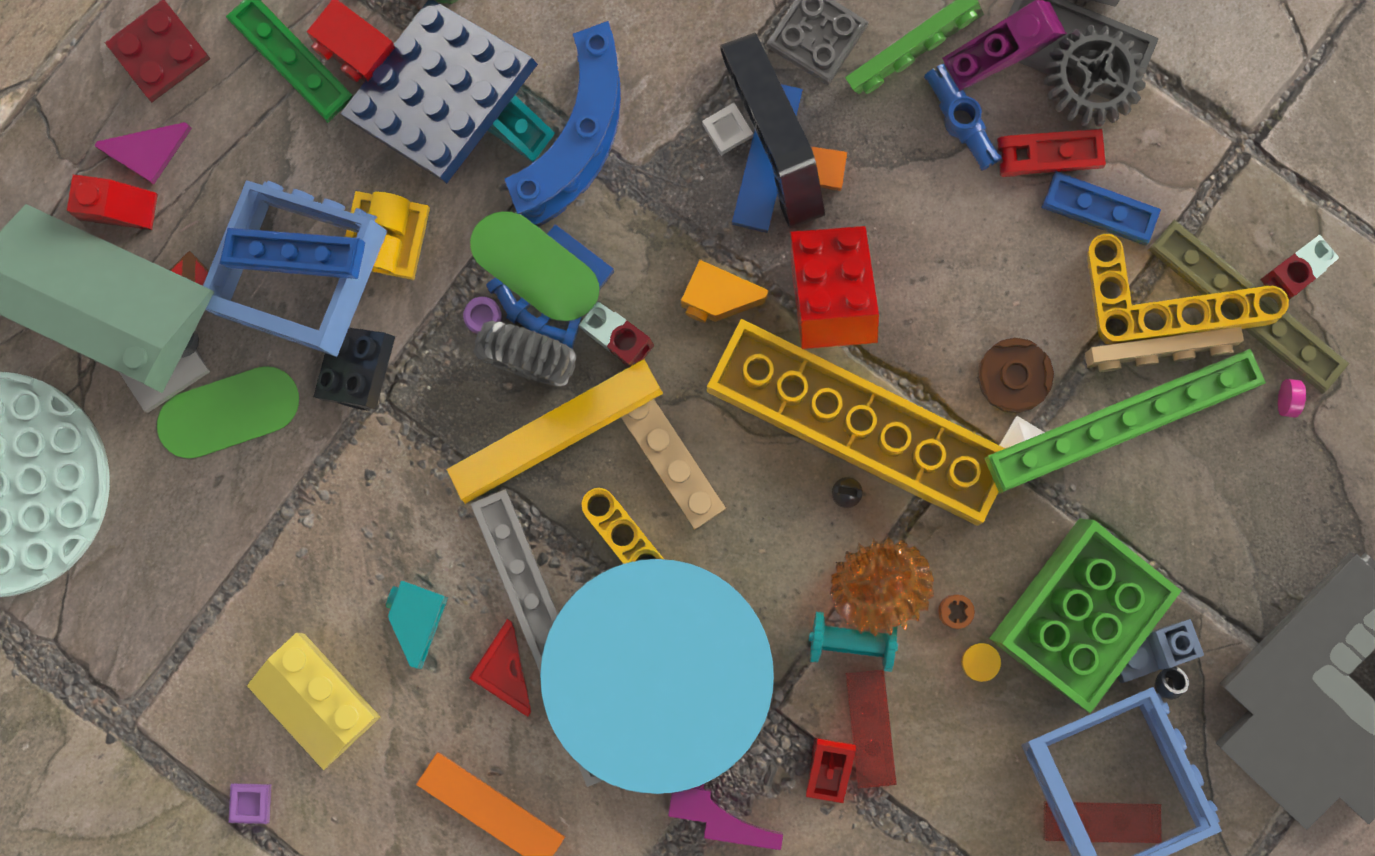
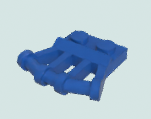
(518, 311)

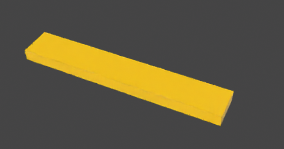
(554, 431)

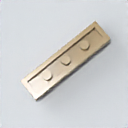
(1148, 351)
(673, 464)

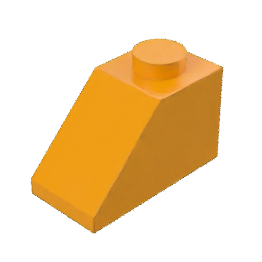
(719, 294)

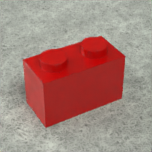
(350, 41)

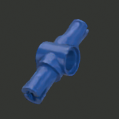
(954, 100)

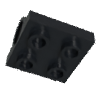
(357, 371)

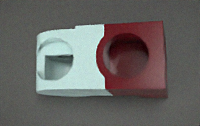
(1301, 267)
(616, 335)

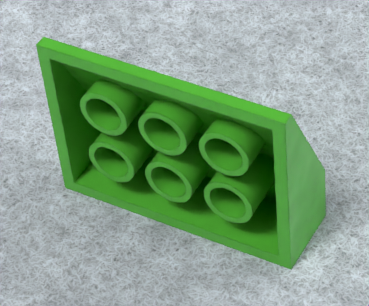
(1085, 614)

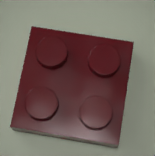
(157, 50)

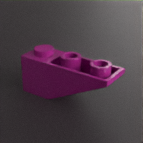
(1005, 44)

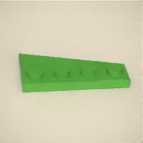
(916, 42)

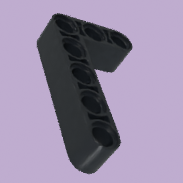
(777, 129)

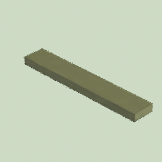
(1285, 338)

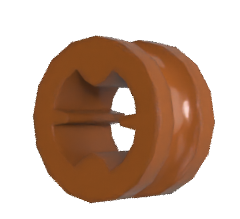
(968, 611)

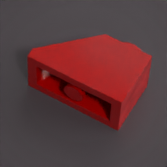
(111, 202)

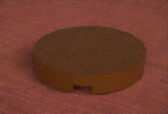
(1015, 375)

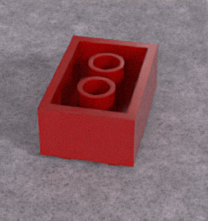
(834, 287)

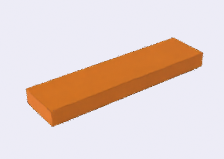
(489, 808)

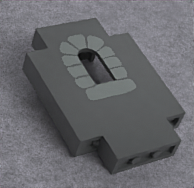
(1305, 718)

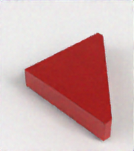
(502, 670)

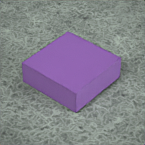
(250, 803)

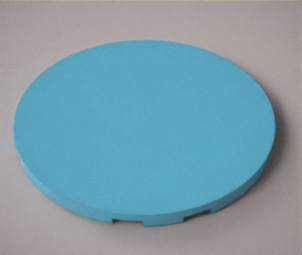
(657, 676)

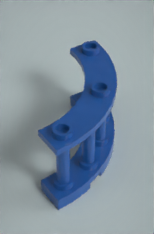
(584, 145)

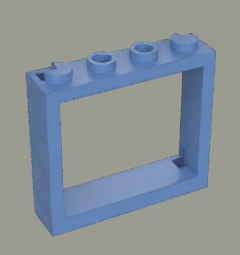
(249, 215)
(1172, 749)

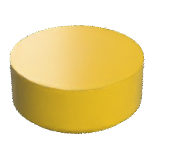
(981, 662)

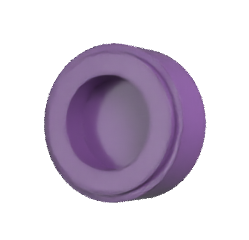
(481, 311)

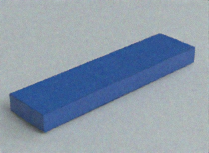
(758, 186)
(292, 253)

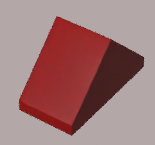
(830, 770)

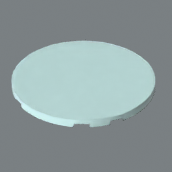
(49, 483)

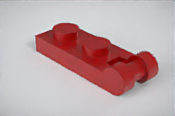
(1052, 152)

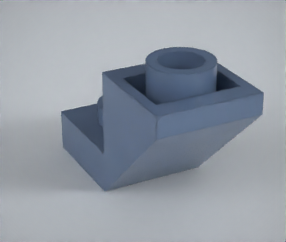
(1163, 650)

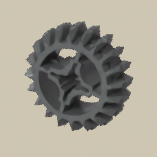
(1107, 81)
(525, 353)

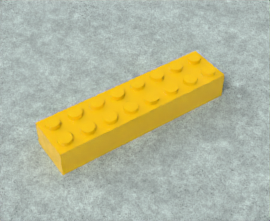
(856, 421)

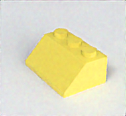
(312, 700)

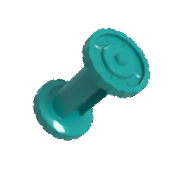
(852, 642)

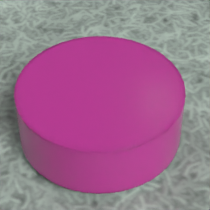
(1291, 398)

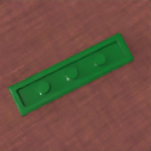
(290, 58)

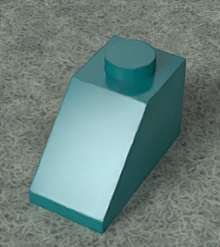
(522, 129)
(415, 619)

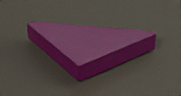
(146, 151)

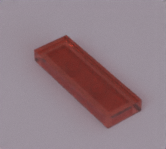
(870, 729)
(1112, 822)

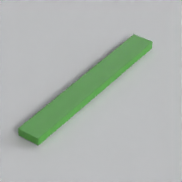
(1124, 421)

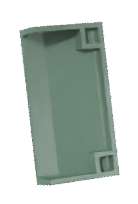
(97, 297)

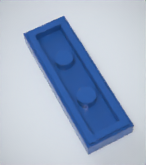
(1101, 208)

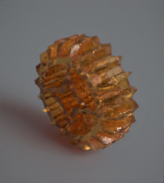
(904, 592)

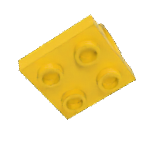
(405, 231)

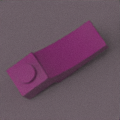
(720, 825)

